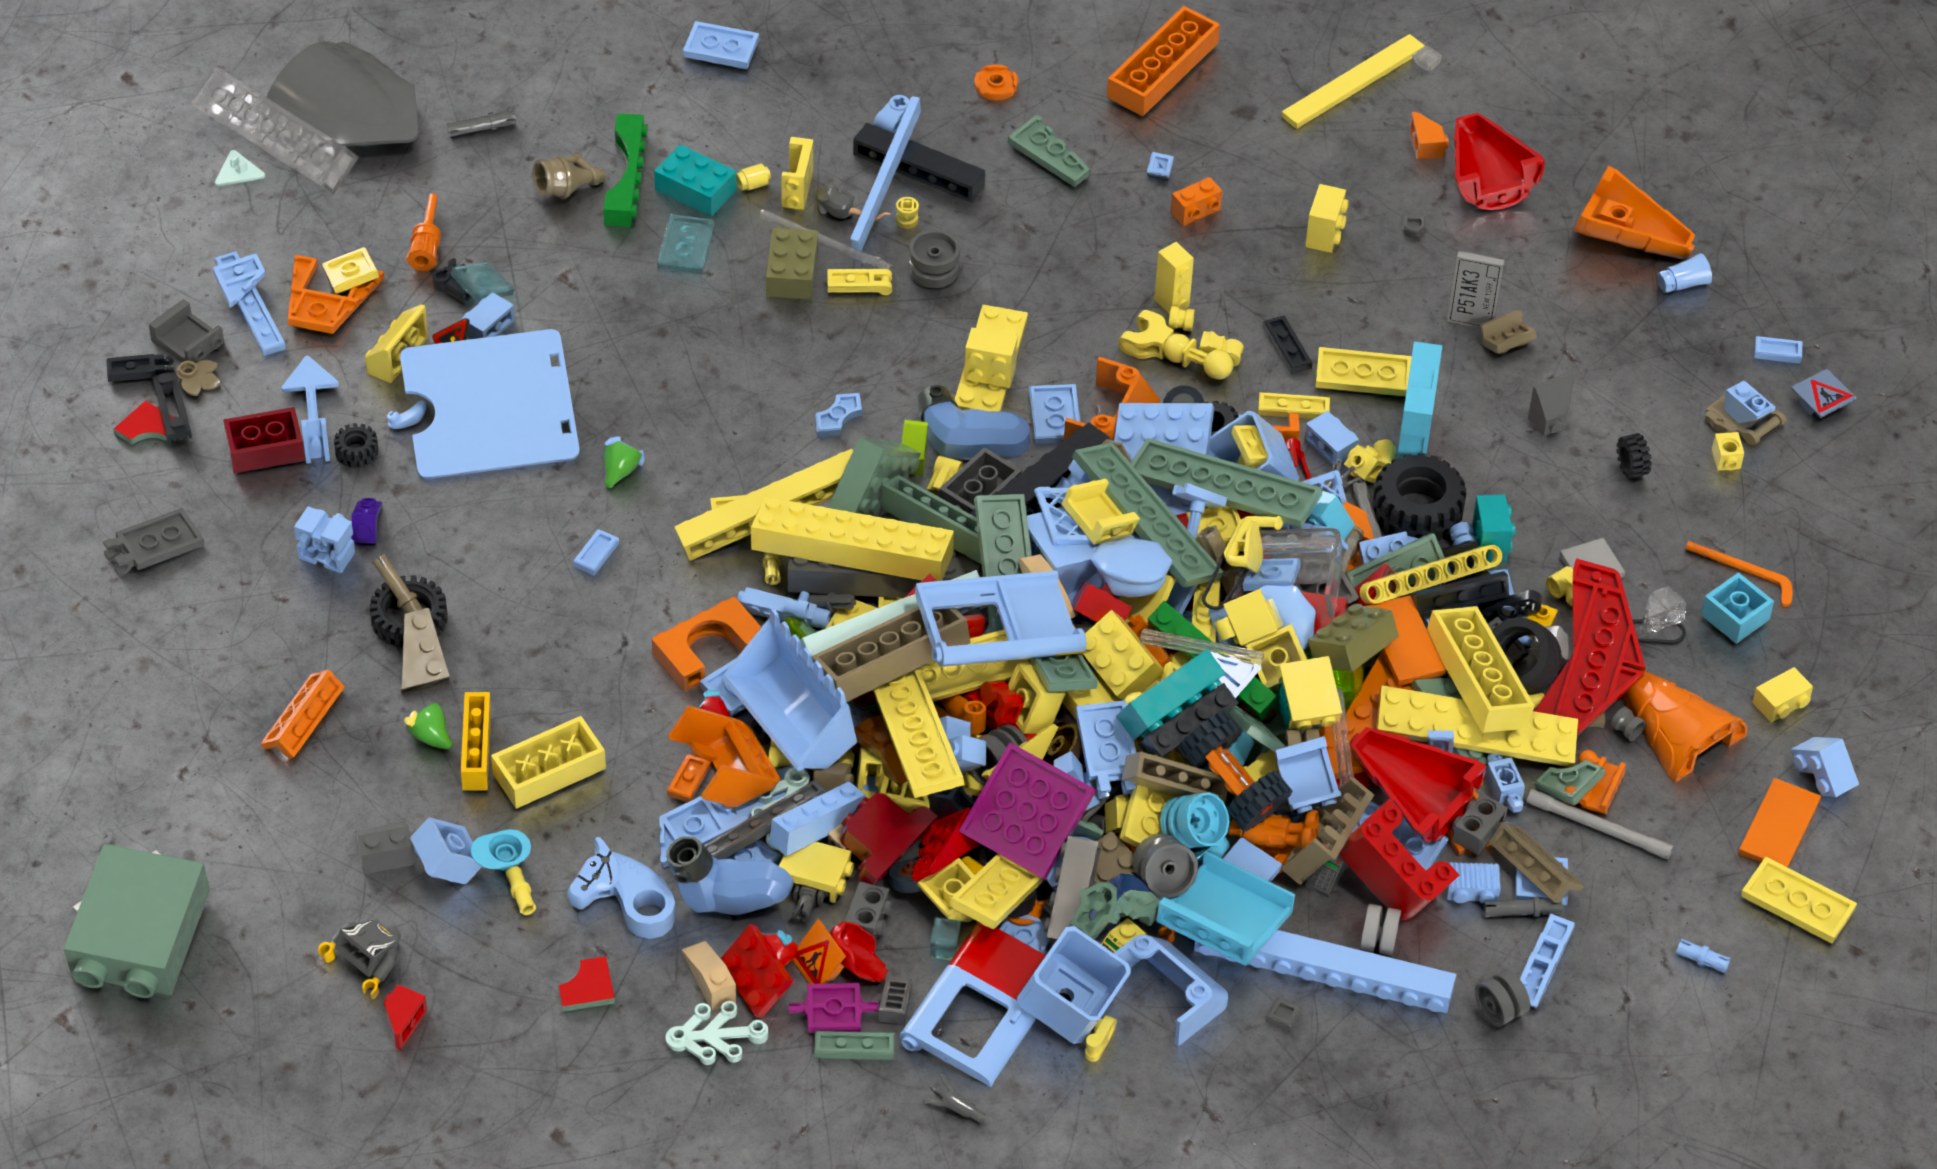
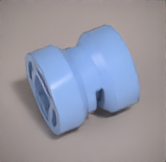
(1462, 533)

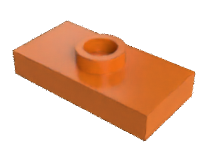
(688, 778)

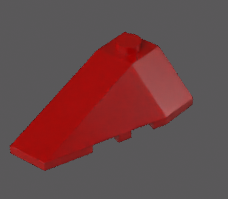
(943, 845)

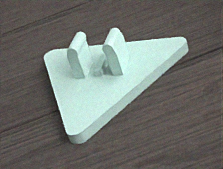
(238, 170)

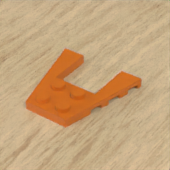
(318, 309)

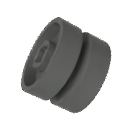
(1502, 998)

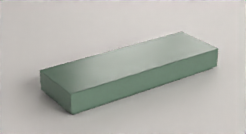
(854, 1045)

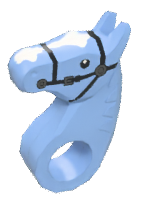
(633, 885)

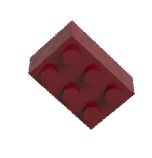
(264, 440)

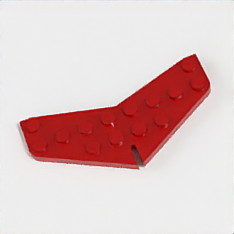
(1601, 647)

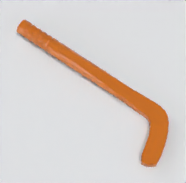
(1783, 582)

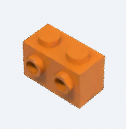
(1196, 201)

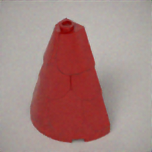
(1492, 164)
(1419, 778)

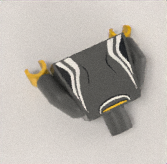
(367, 947)

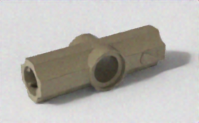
(1215, 547)

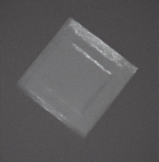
(1427, 58)

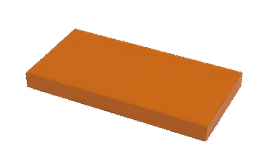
(1413, 652)
(1779, 823)

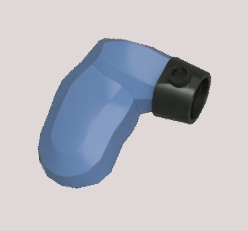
(966, 432)
(725, 884)

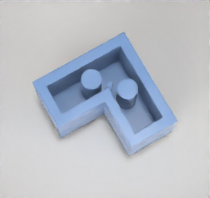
(968, 751)
(1829, 764)

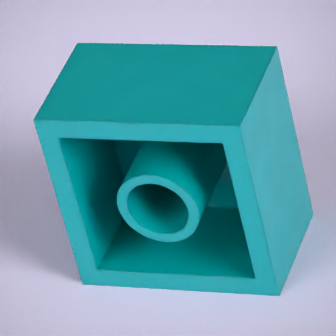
(1493, 524)

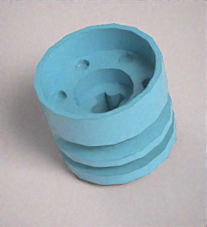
(1195, 819)

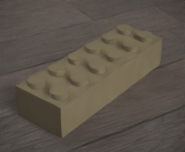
(889, 650)

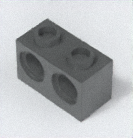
(1478, 823)
(863, 910)

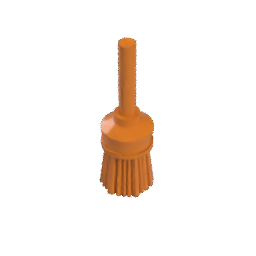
(425, 240)

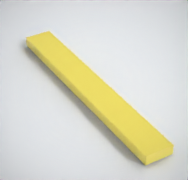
(1351, 81)

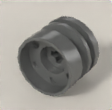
(996, 743)

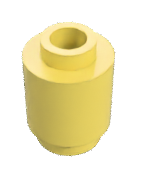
(753, 177)

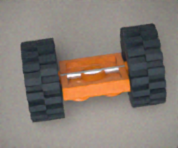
(1211, 744)

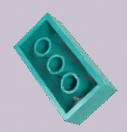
(1171, 695)

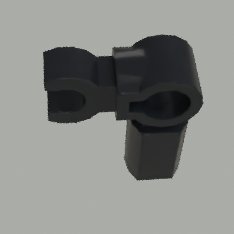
(445, 282)

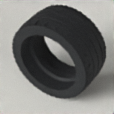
(1550, 651)

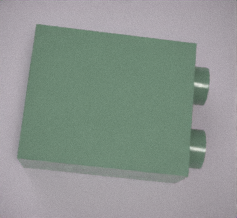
(136, 921)

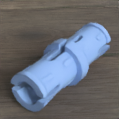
(1703, 955)

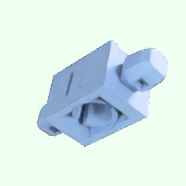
(1503, 793)

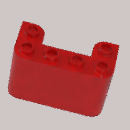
(1390, 868)

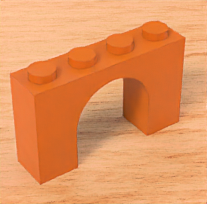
(725, 620)

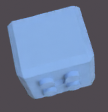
(1279, 459)
(1082, 971)

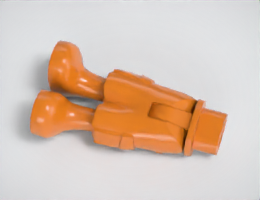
(1280, 832)

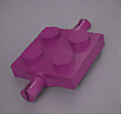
(834, 1007)

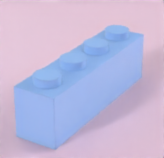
(814, 818)

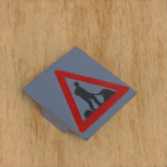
(1822, 393)

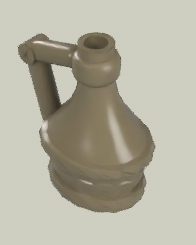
(562, 177)

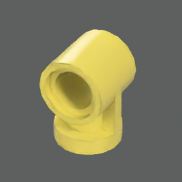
(1560, 584)

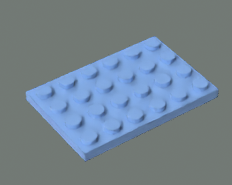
(1172, 423)

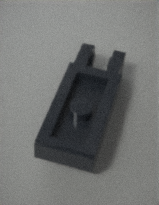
(138, 366)

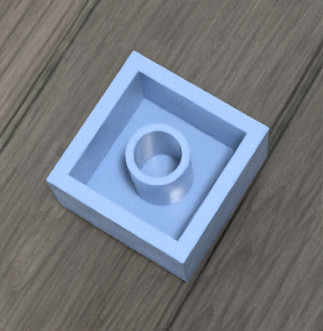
(445, 850)

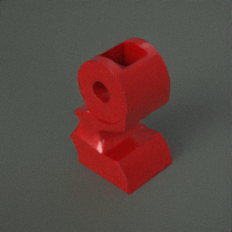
(1007, 701)

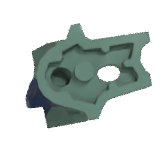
(1116, 897)

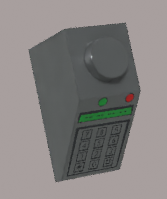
(1327, 876)

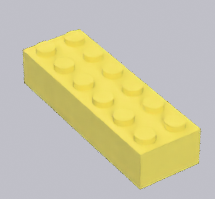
(1480, 669)

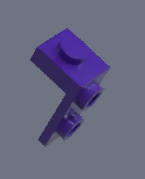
(365, 520)

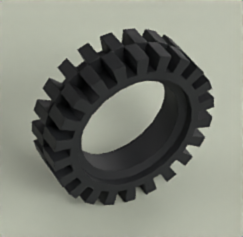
(384, 598)

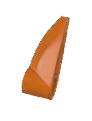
(968, 711)

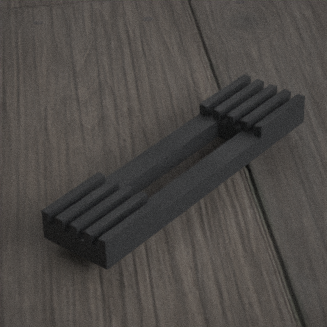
(178, 426)

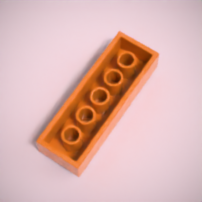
(1163, 60)

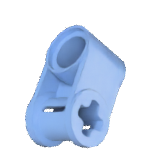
(892, 113)

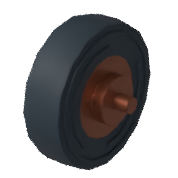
(901, 876)

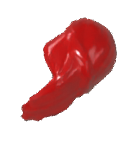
(859, 951)

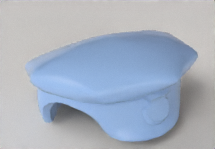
(1132, 566)
(1293, 610)

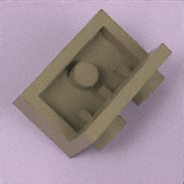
(1506, 332)

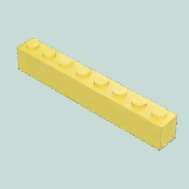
(736, 517)

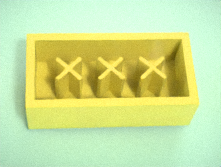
(548, 762)

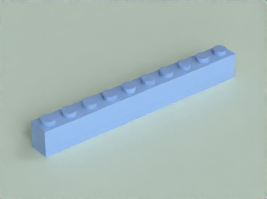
(1352, 970)

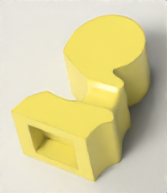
(1212, 342)

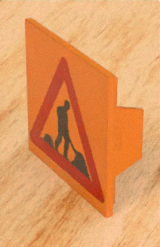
(819, 955)

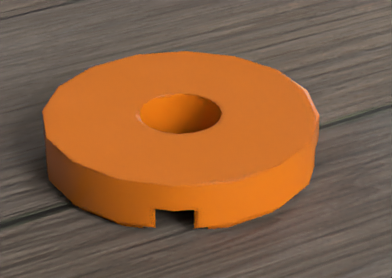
(993, 91)

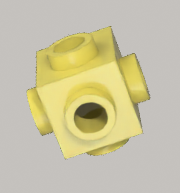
(1366, 463)

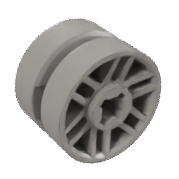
(1380, 930)

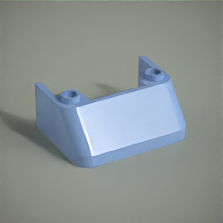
(1201, 990)

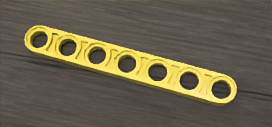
(1422, 580)

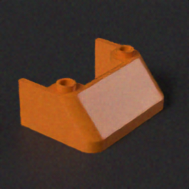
(1121, 379)
(735, 751)

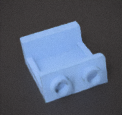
(1308, 774)

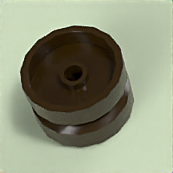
(1065, 740)

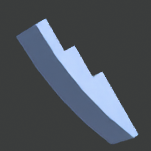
(1546, 957)

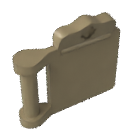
(1724, 423)

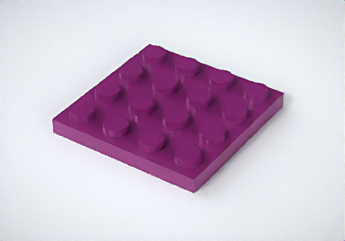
(1027, 810)

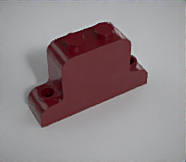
(882, 834)

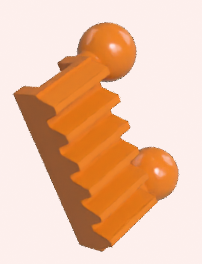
(1603, 793)

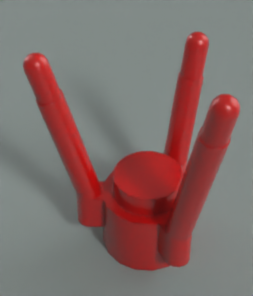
(1296, 454)

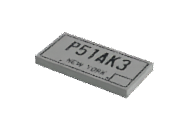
(1475, 289)

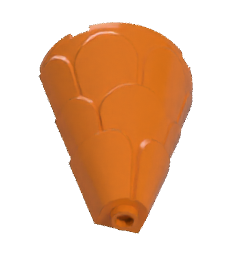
(1653, 229)
(1680, 723)

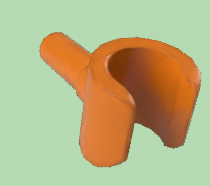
(1165, 930)

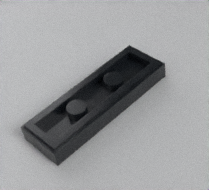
(1287, 344)

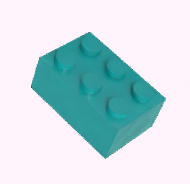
(695, 180)

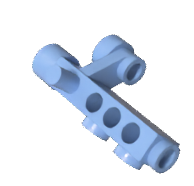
(761, 602)

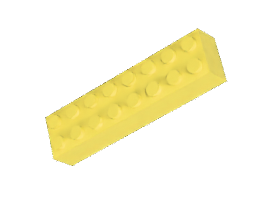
(851, 539)

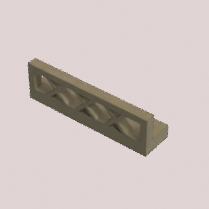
(1534, 861)

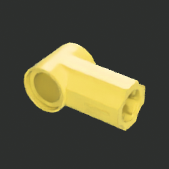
(942, 472)

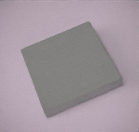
(1595, 552)

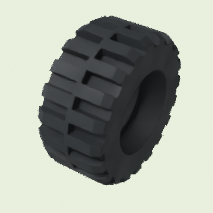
(1420, 476)

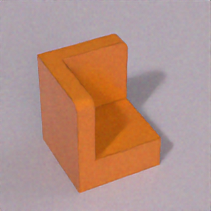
(1292, 429)

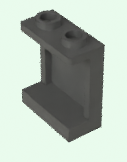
(185, 334)

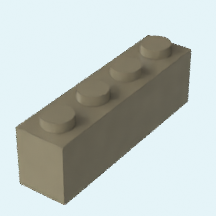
(1171, 776)

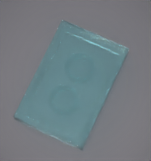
(685, 244)

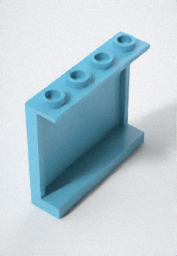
(1228, 909)

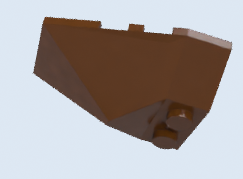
(876, 738)

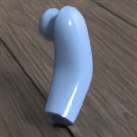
(408, 418)

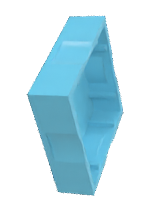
(1419, 399)

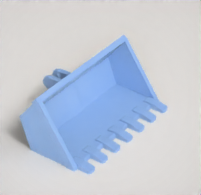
(792, 697)

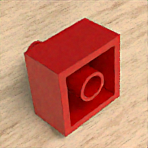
(1096, 602)

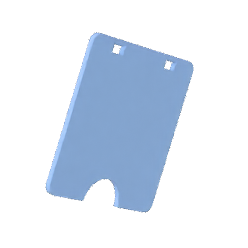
(492, 403)

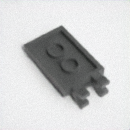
(153, 541)

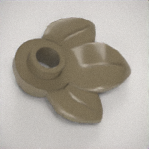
(197, 376)

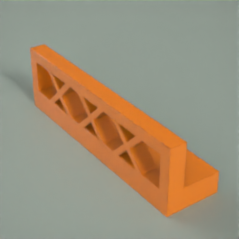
(303, 713)

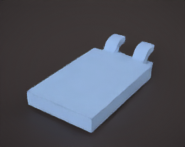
(1105, 745)

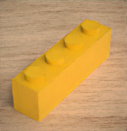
(476, 741)

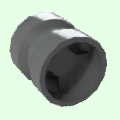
(1628, 723)

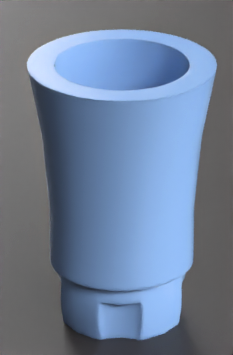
(1685, 274)

